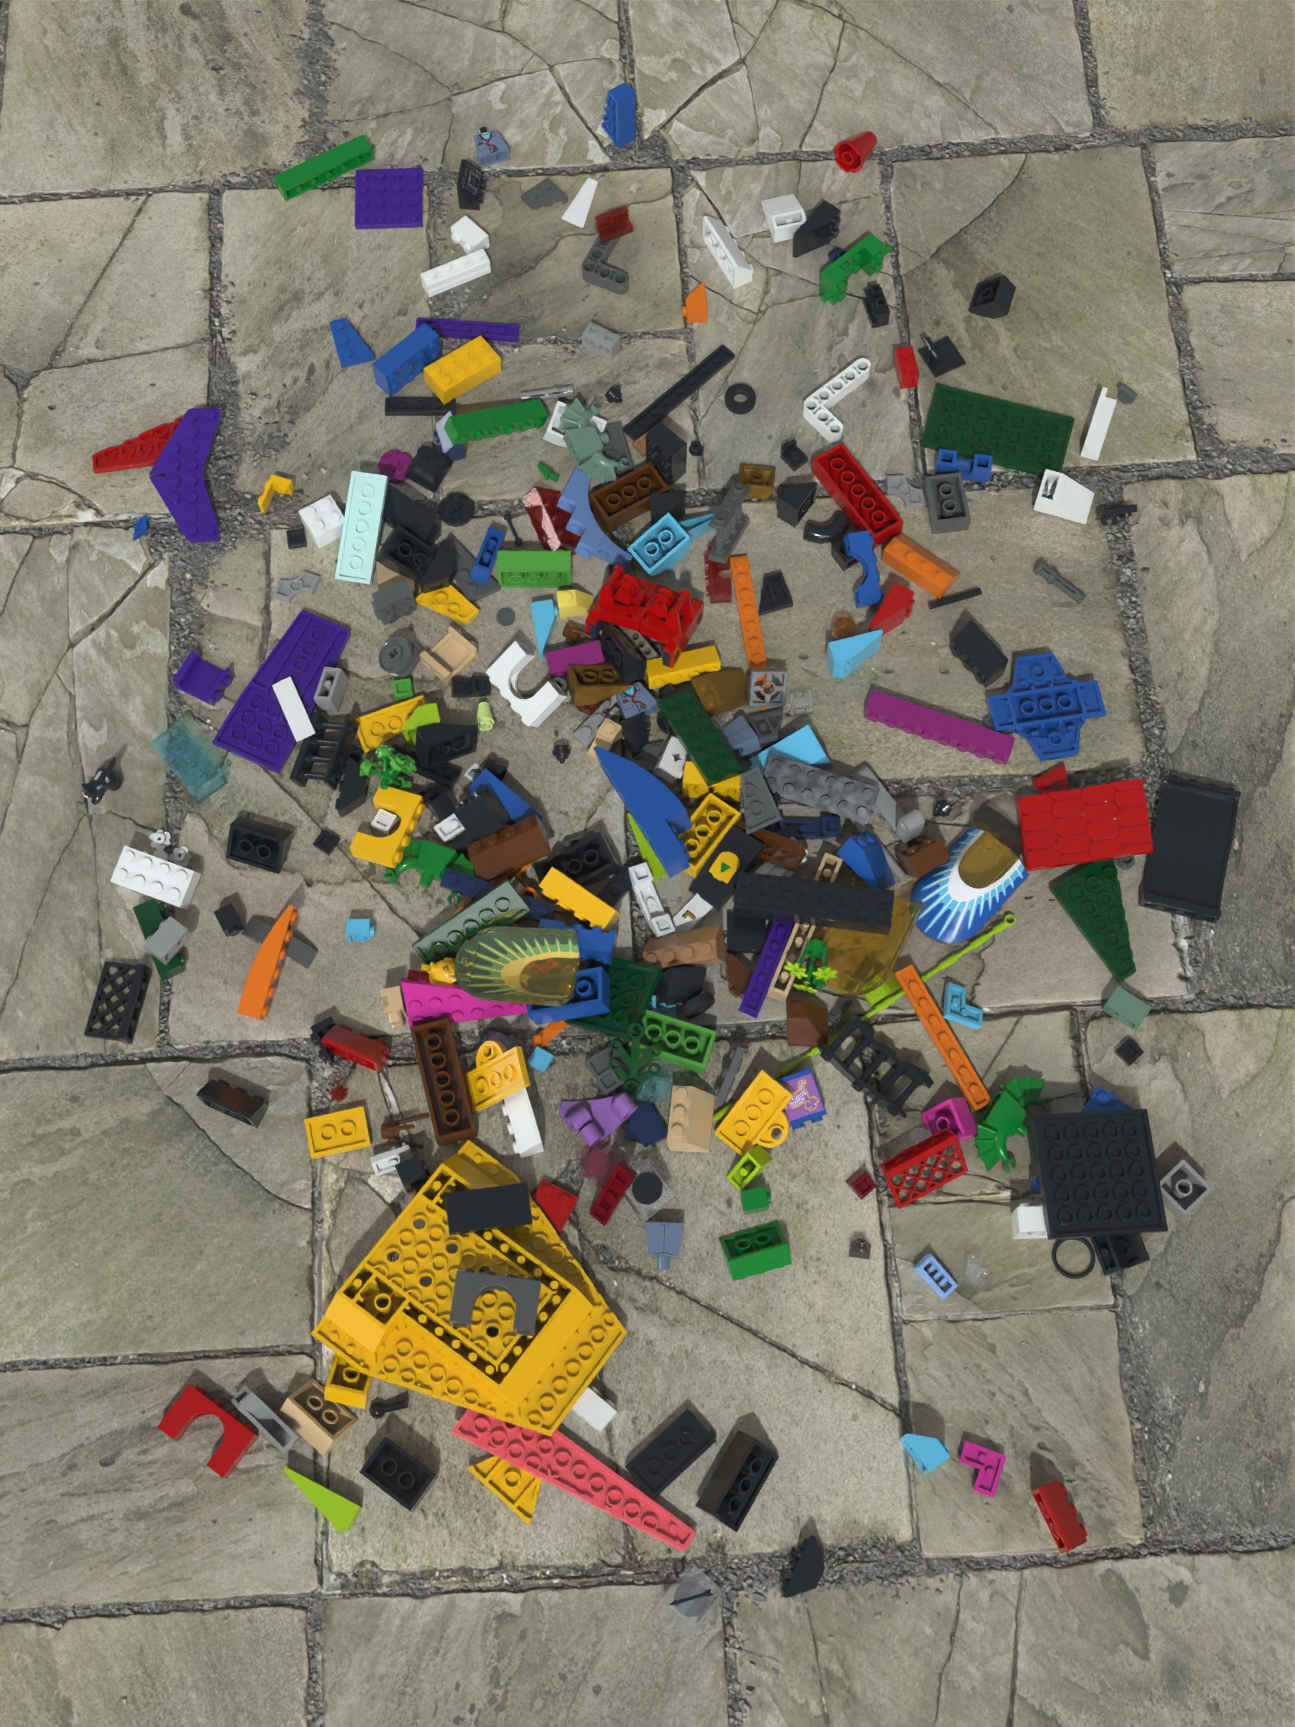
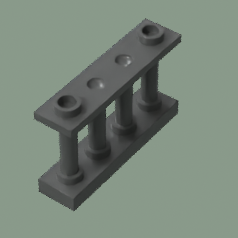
(729, 523)

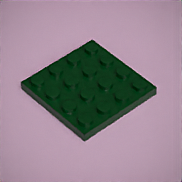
(630, 994)

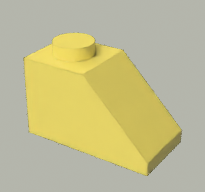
(574, 603)

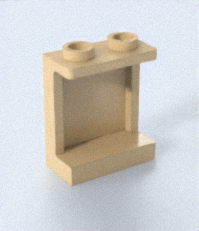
(449, 656)

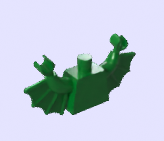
(431, 862)
(1005, 1118)

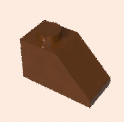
(738, 976)

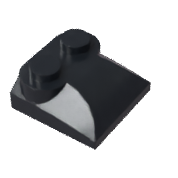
(428, 468)

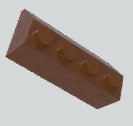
(509, 849)

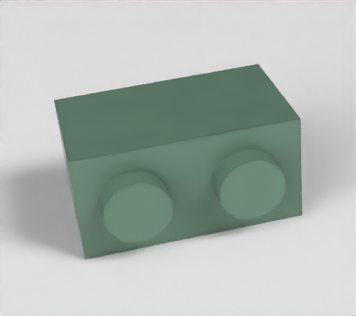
(1127, 1007)

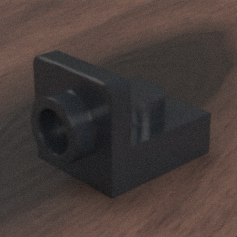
(793, 455)

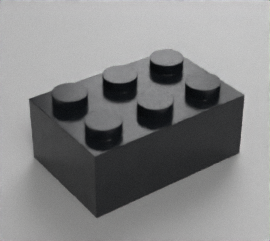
(666, 453)
(399, 1474)

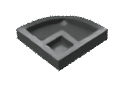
(605, 1077)

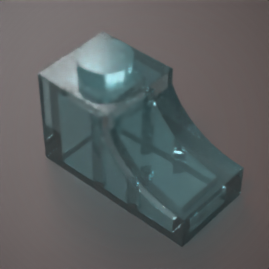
(656, 1090)

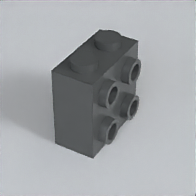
(393, 602)

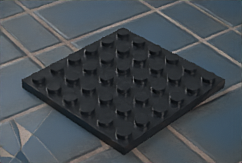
(1097, 1174)

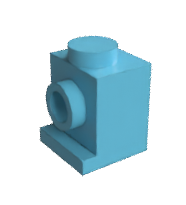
(359, 930)

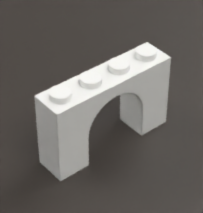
(504, 676)

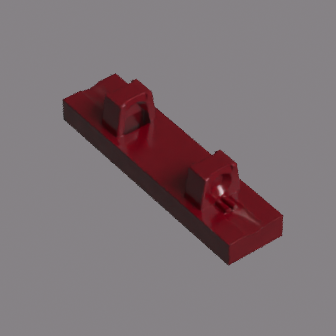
(613, 1193)

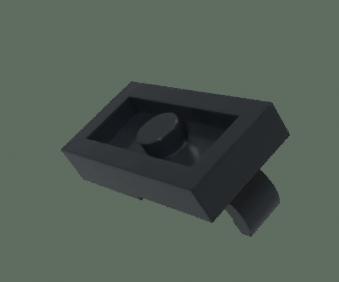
(1125, 511)

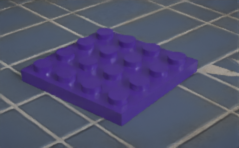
(389, 198)

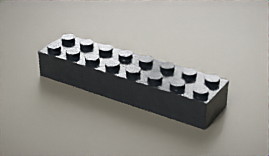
(813, 903)

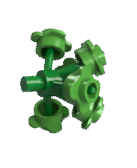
(389, 768)

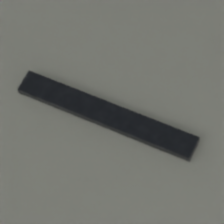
(679, 392)

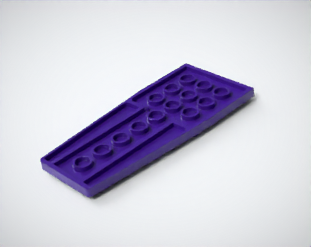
(257, 723)

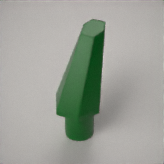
(547, 472)

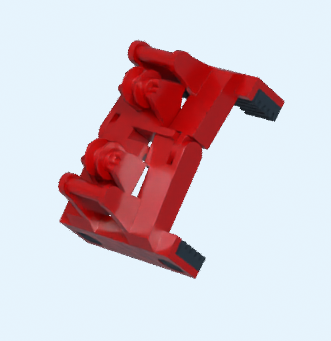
(658, 603)

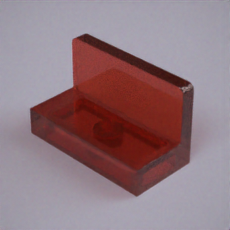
(613, 224)

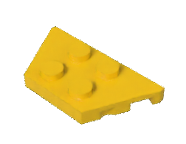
(510, 1484)

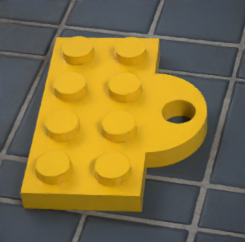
(496, 1075)
(757, 1115)

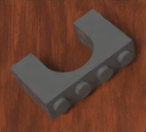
(472, 1285)

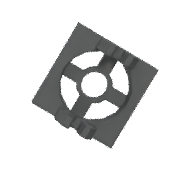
(755, 674)

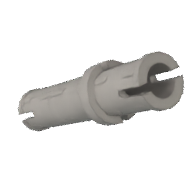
(568, 391)

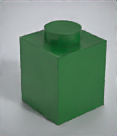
(755, 1200)

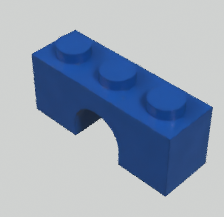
(975, 469)

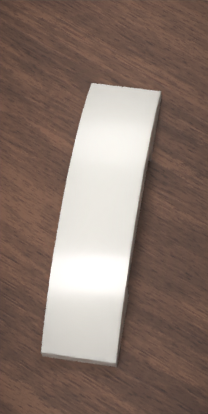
(648, 900)

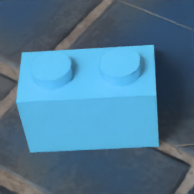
(925, 1451)

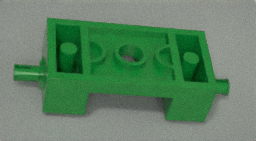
(865, 255)

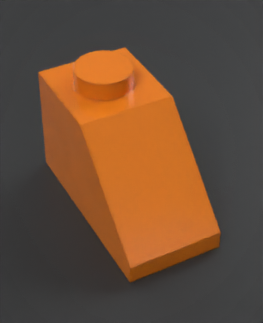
(696, 306)

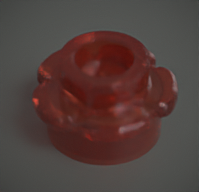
(339, 1093)

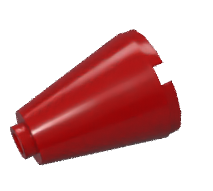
(855, 151)

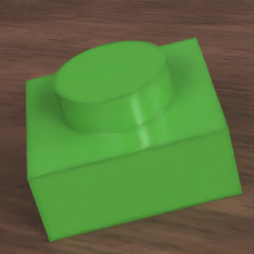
(402, 689)

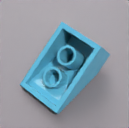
(849, 653)

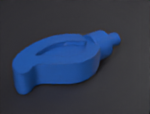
(140, 527)

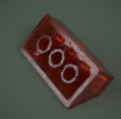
(550, 520)

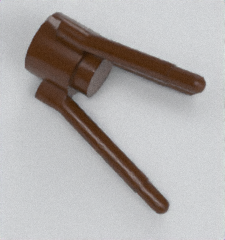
(573, 633)
(392, 1129)

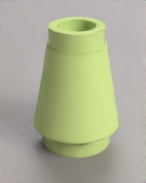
(484, 717)

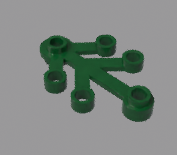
(634, 1061)

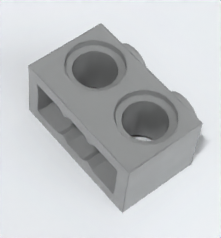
(601, 341)

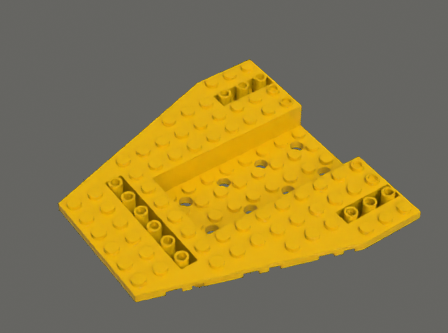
(402, 1330)

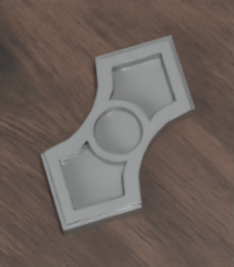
(911, 497)
(303, 584)

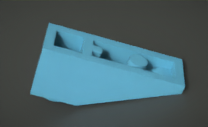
(544, 623)

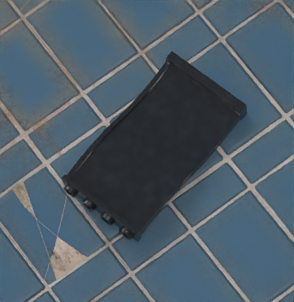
(1190, 849)

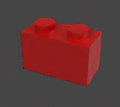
(906, 367)

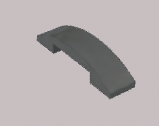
(296, 949)

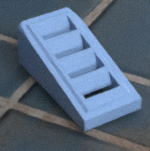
(924, 1274)

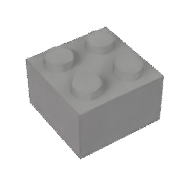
(1183, 1189)

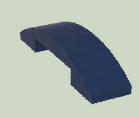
(807, 828)

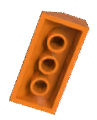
(920, 566)

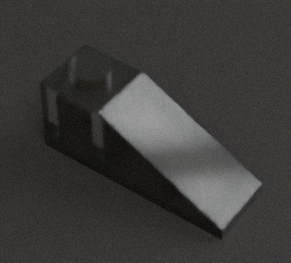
(998, 826)

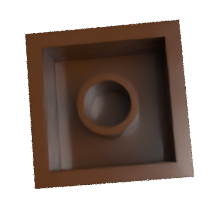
(922, 855)

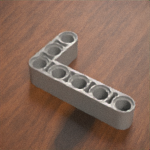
(901, 826)

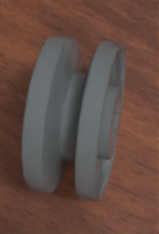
(398, 657)

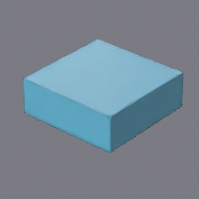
(540, 1060)

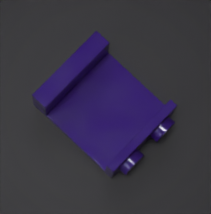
(202, 679)

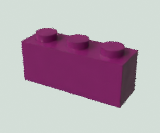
(582, 654)

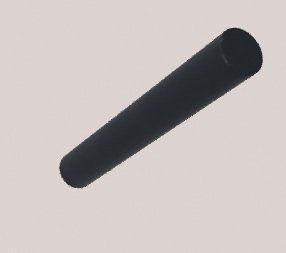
(955, 598)

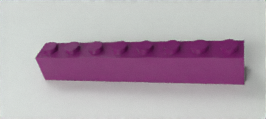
(939, 727)

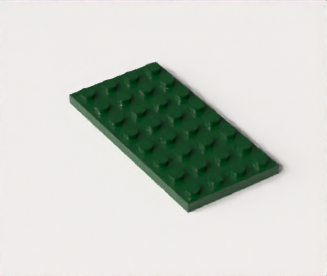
(1010, 432)

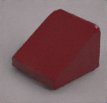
(860, 1183)

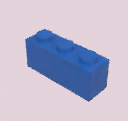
(487, 555)

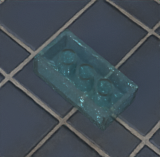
(189, 762)

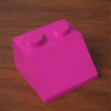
(952, 1114)

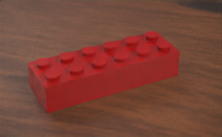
(856, 494)

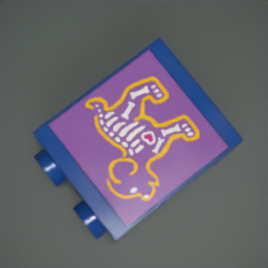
(806, 1102)

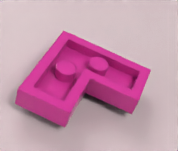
(988, 1464)

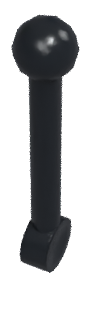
(518, 542)

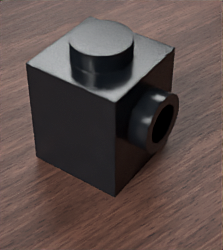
(229, 920)

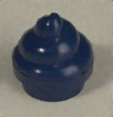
(835, 254)

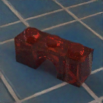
(719, 588)

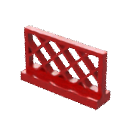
(918, 1155)

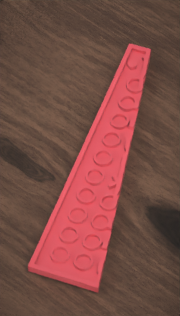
(575, 1472)

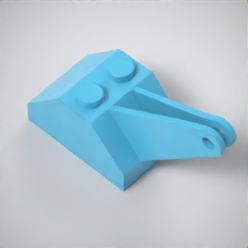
(667, 542)

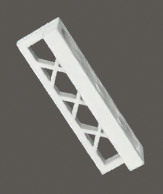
(1098, 426)

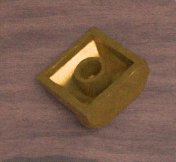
(760, 480)

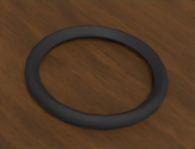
(1071, 1275)

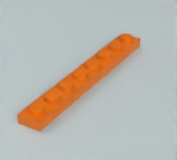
(748, 616)
(942, 1038)

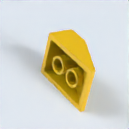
(347, 1385)

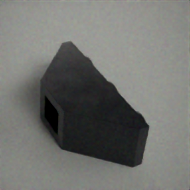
(440, 570)
(353, 789)
(806, 1569)

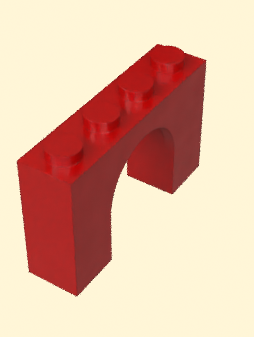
(237, 1437)

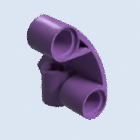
(597, 1117)

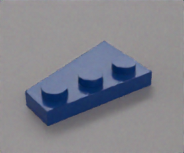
(349, 344)

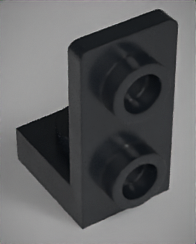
(320, 1030)

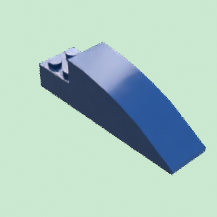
(652, 807)

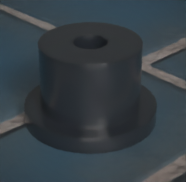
(695, 448)

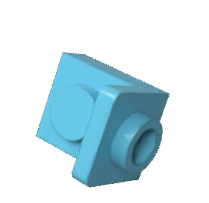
(661, 1008)

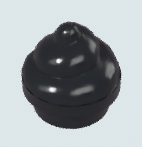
(614, 395)
(355, 752)
(561, 752)
(942, 808)

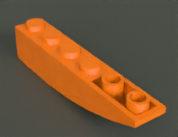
(266, 967)

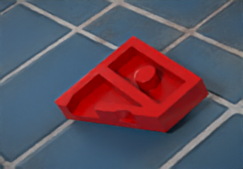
(1052, 781)
(555, 1203)

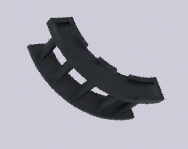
(883, 1054)

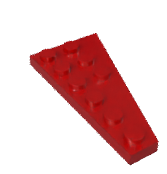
(137, 452)

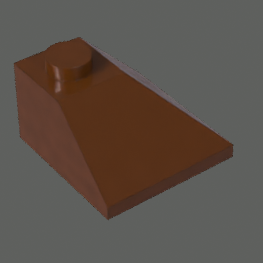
(806, 1023)

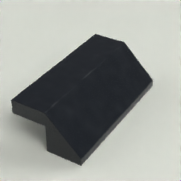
(1119, 1252)

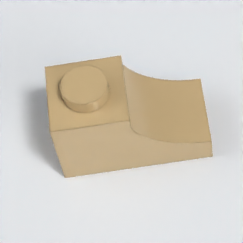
(606, 737)

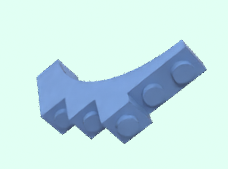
(582, 523)

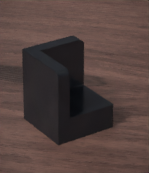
(461, 842)

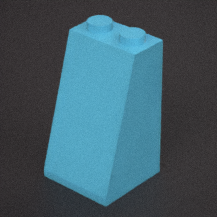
(799, 746)

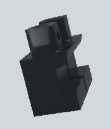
(876, 306)

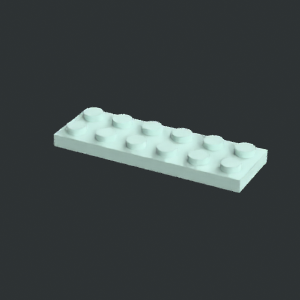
(361, 527)

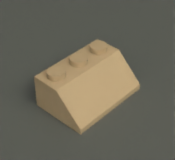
(690, 1120)
(316, 1419)

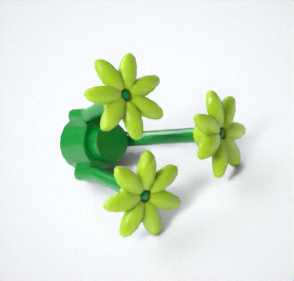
(816, 949)

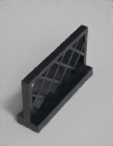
(133, 1001)

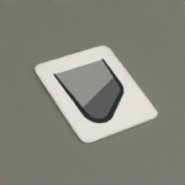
(473, 772)

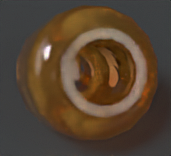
(843, 628)

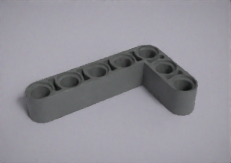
(597, 273)

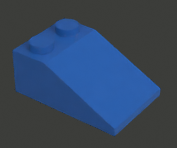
(868, 860)

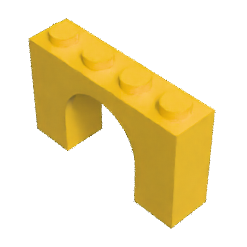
(389, 849)

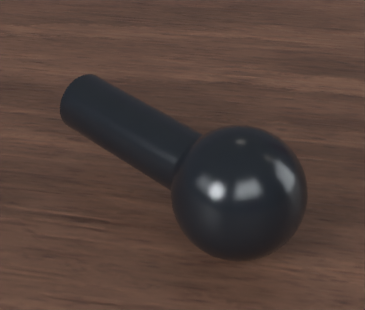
(378, 1409)

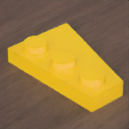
(449, 603)

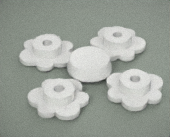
(160, 846)

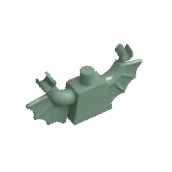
(586, 444)

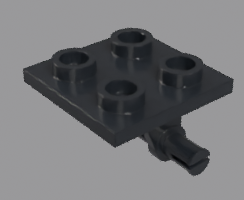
(941, 356)

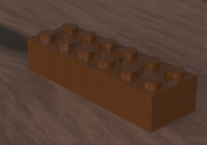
(443, 1082)

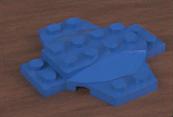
(1046, 707)

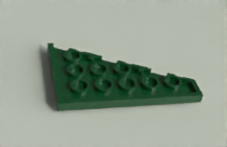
(1096, 908)

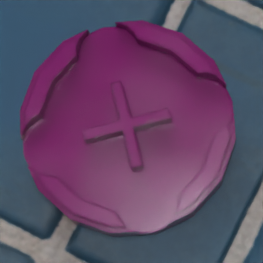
(394, 466)

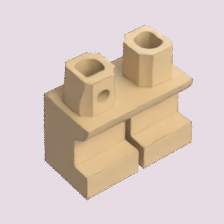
(395, 1003)

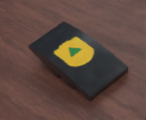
(719, 874)

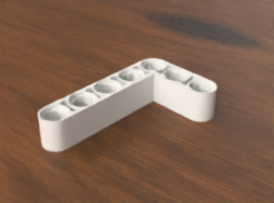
(832, 396)

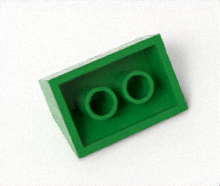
(755, 1251)

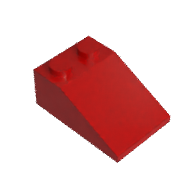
(893, 610)

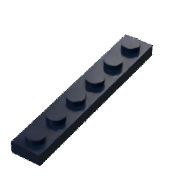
(475, 888)

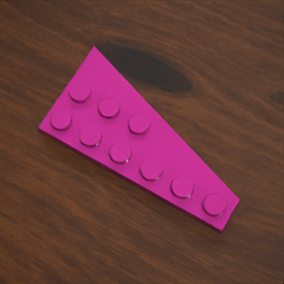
(440, 1001)

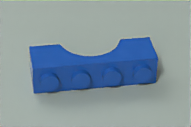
(860, 547)

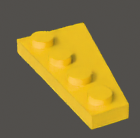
(385, 724)

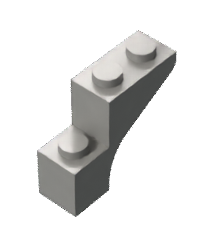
(264, 1419)

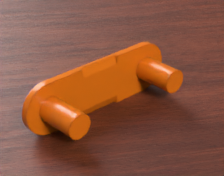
(543, 1037)

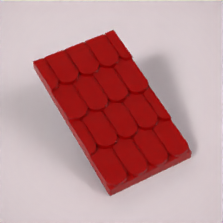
(1084, 825)

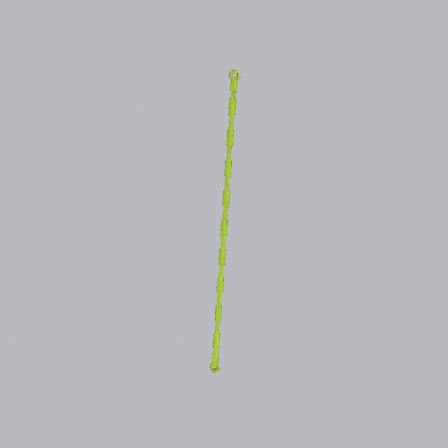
(884, 1004)

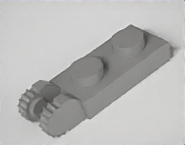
(587, 731)

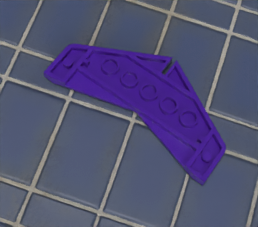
(181, 475)

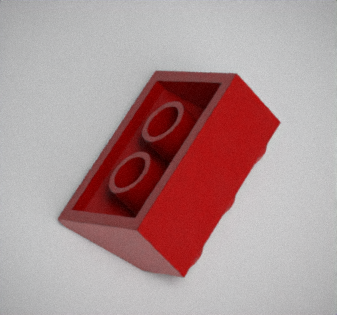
(356, 1047)
(1060, 1516)

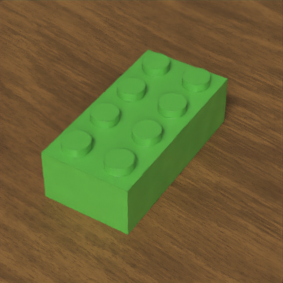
(534, 569)
(681, 1041)

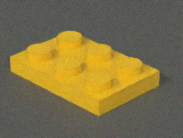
(337, 1132)

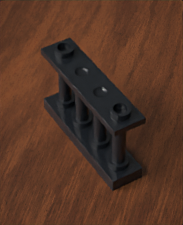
(308, 751)

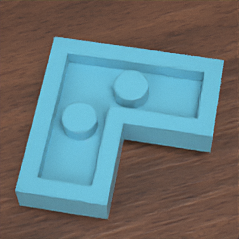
(957, 1010)

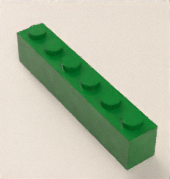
(324, 167)
(495, 421)

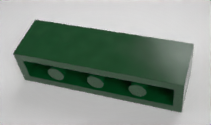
(149, 918)

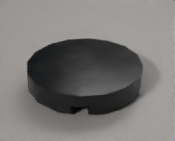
(456, 509)

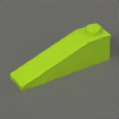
(333, 1506)

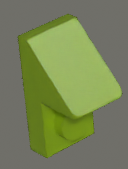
(882, 991)

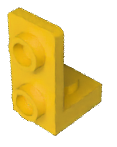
(275, 483)

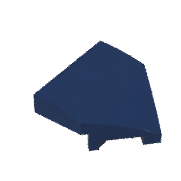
(645, 1126)

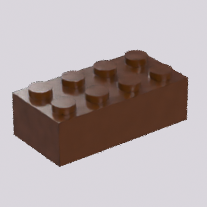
(626, 496)

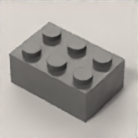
(946, 503)

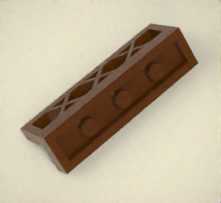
(777, 843)

